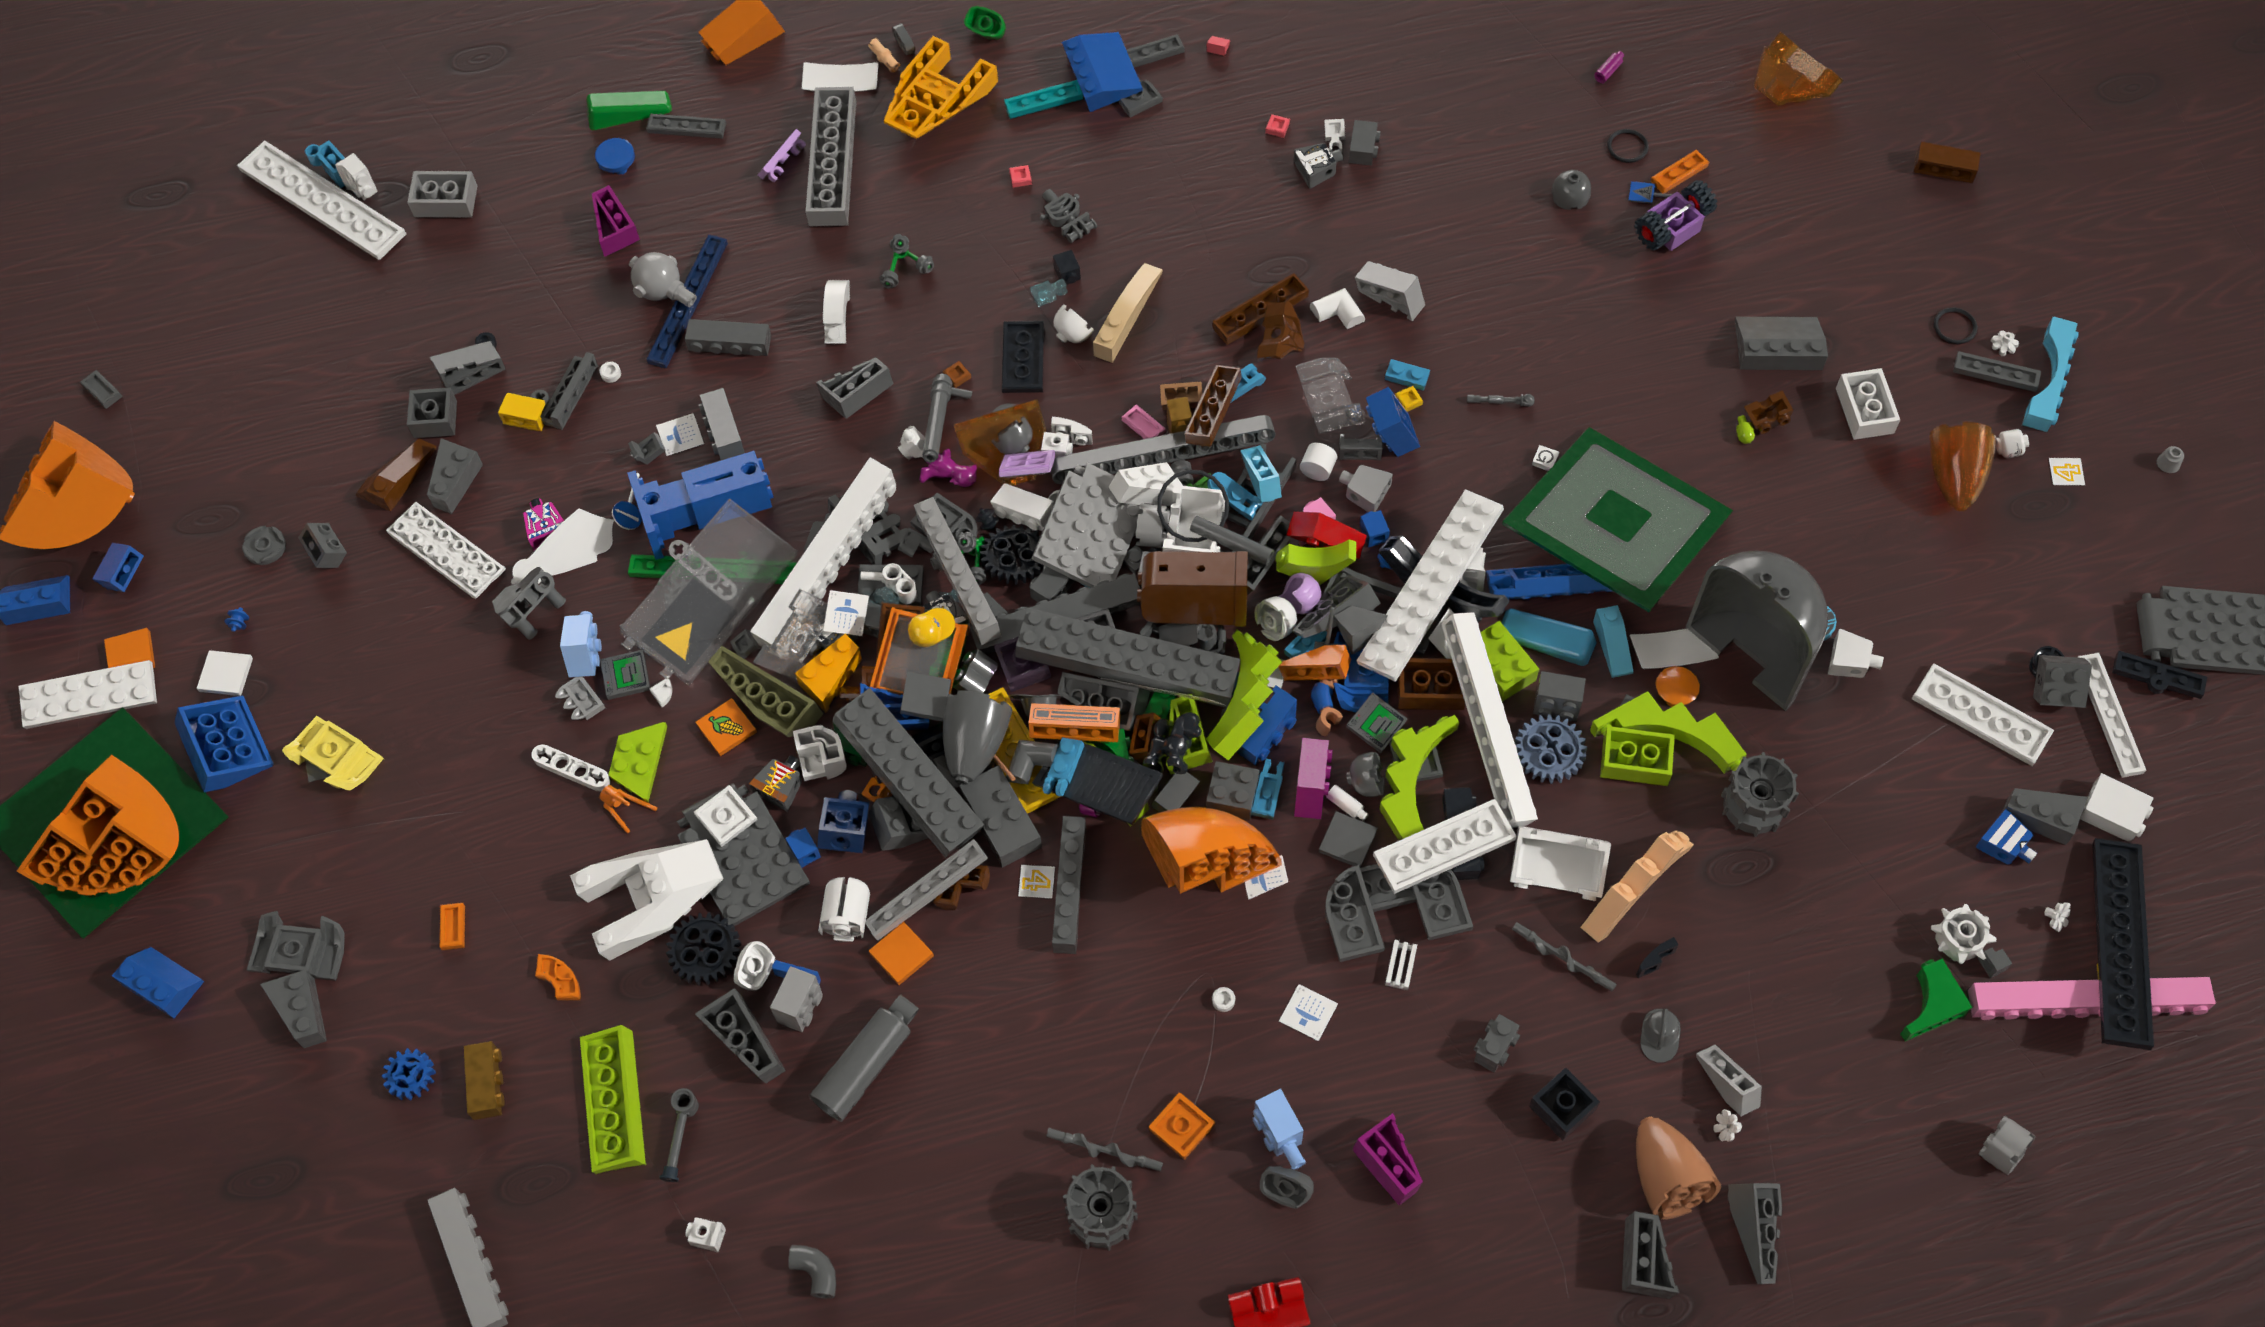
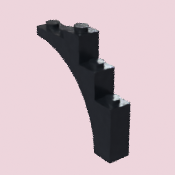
(1463, 599)

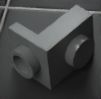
(647, 449)

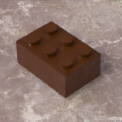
(1430, 685)

